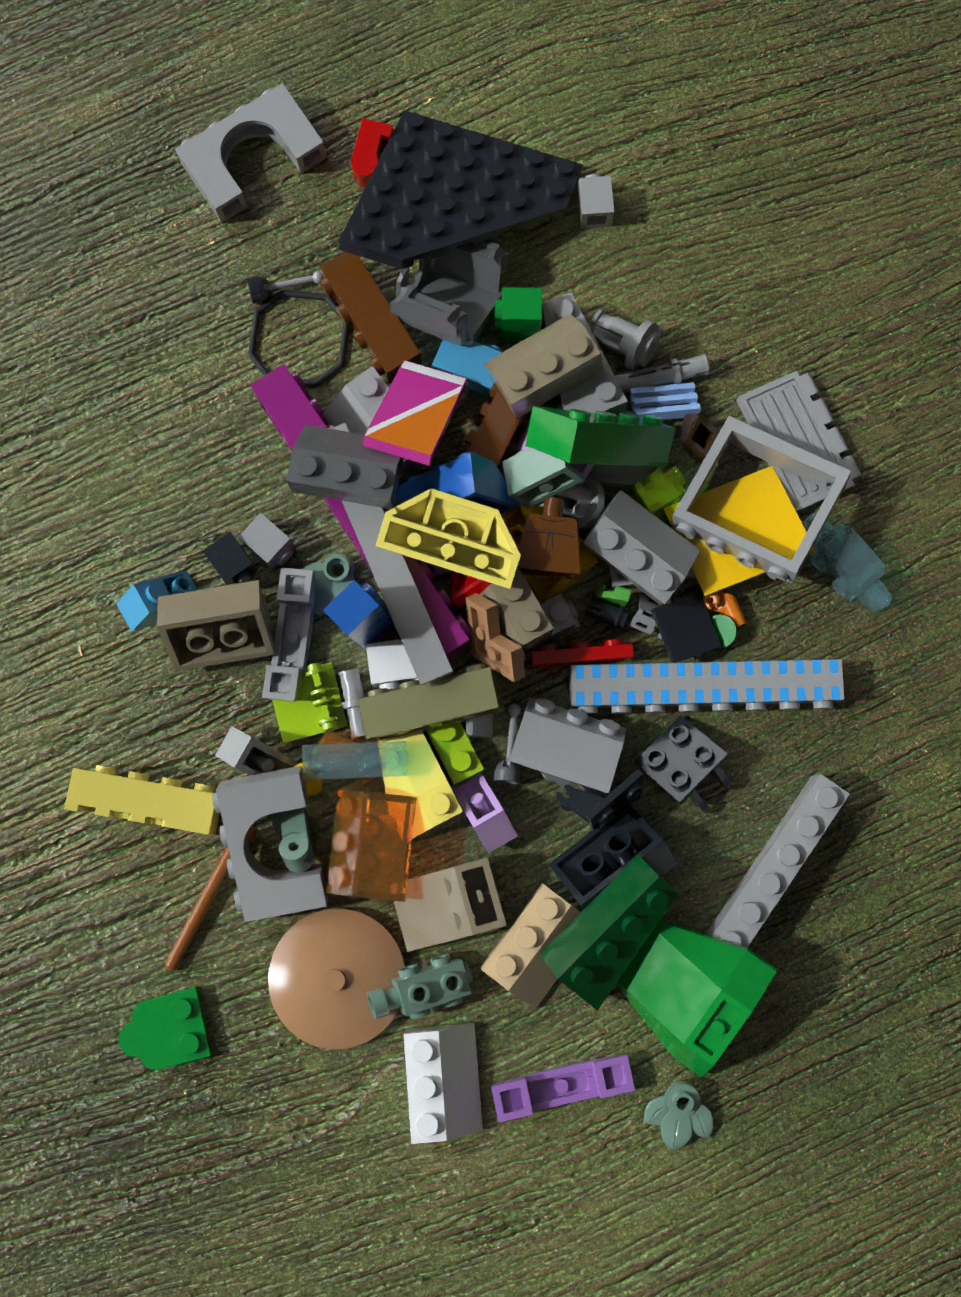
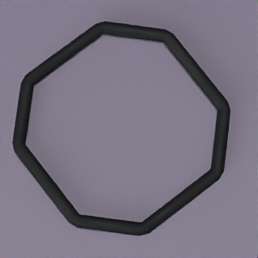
(297, 294)

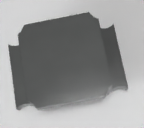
(455, 296)

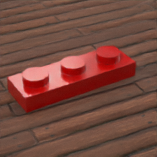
(581, 654)

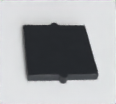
(686, 628)

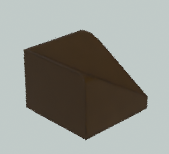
(697, 435)

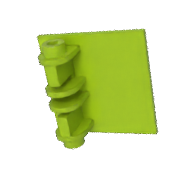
(316, 706)

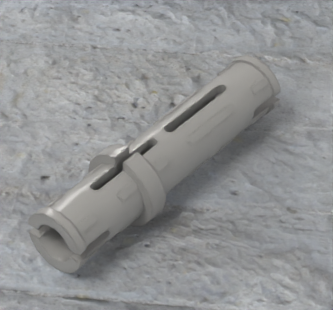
(667, 373)

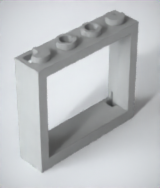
(782, 455)

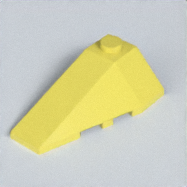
(427, 782)

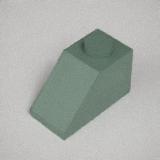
(536, 476)

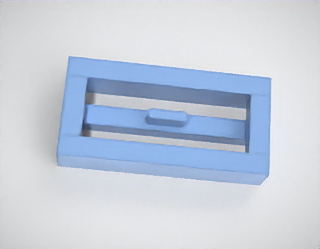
(662, 397)

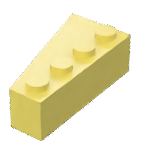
(143, 800)

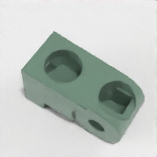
(297, 842)

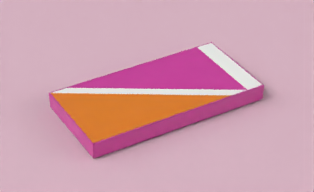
(415, 413)

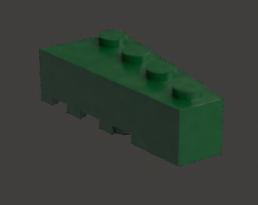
(609, 932)

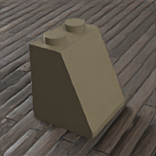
(520, 614)

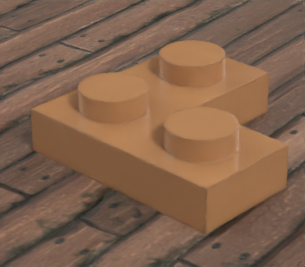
(487, 641)

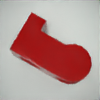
(368, 149)

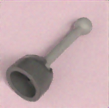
(507, 771)

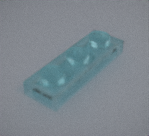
(355, 760)

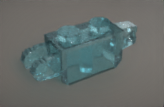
(850, 565)

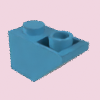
(141, 599)

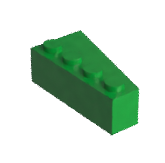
(600, 437)

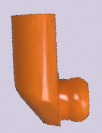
(725, 604)

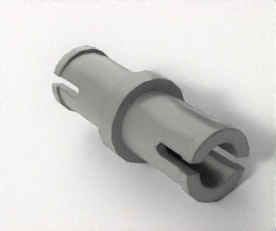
(352, 692)

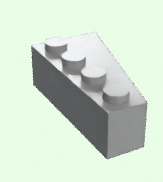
(600, 390)

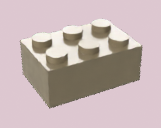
(215, 625)

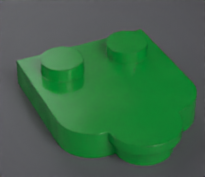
(167, 1030)

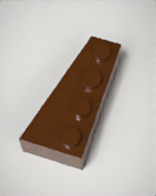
(496, 431)

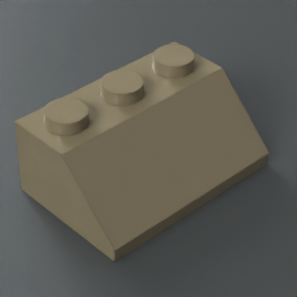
(545, 365)

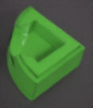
(618, 596)

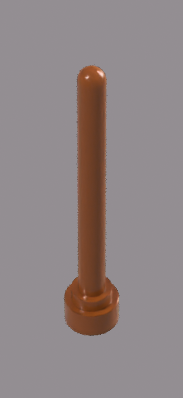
(201, 908)

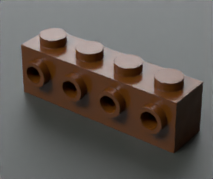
(369, 314)

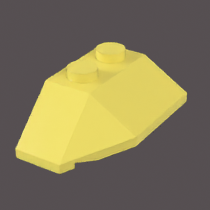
(452, 536)

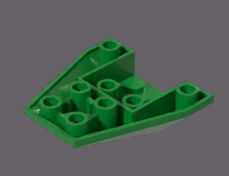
(694, 991)

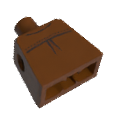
(550, 543)

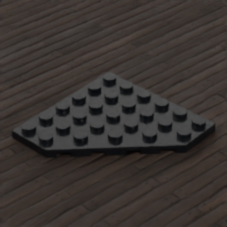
(451, 189)

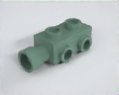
(431, 980)

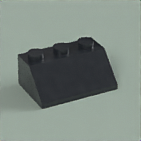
(606, 851)

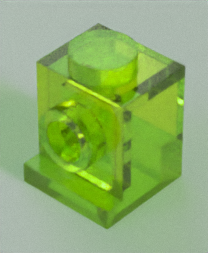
(660, 488)

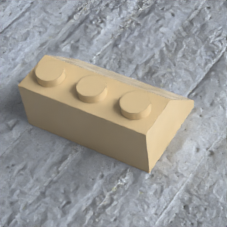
(517, 957)

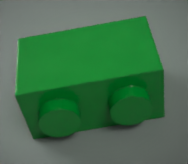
(518, 314)

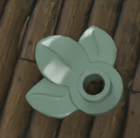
(328, 585)
(679, 1120)

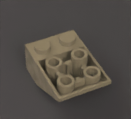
(450, 905)

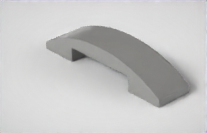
(292, 635)

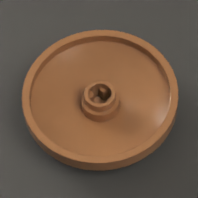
(324, 976)

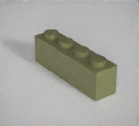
(431, 705)

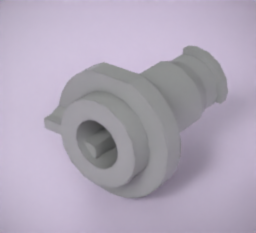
(637, 342)
(583, 502)

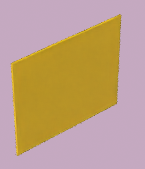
(753, 509)

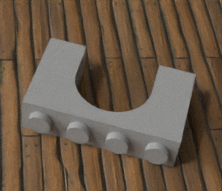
(269, 116)
(264, 890)

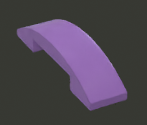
(561, 1086)

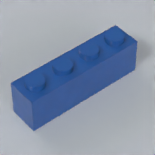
(360, 613)

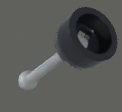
(261, 288)

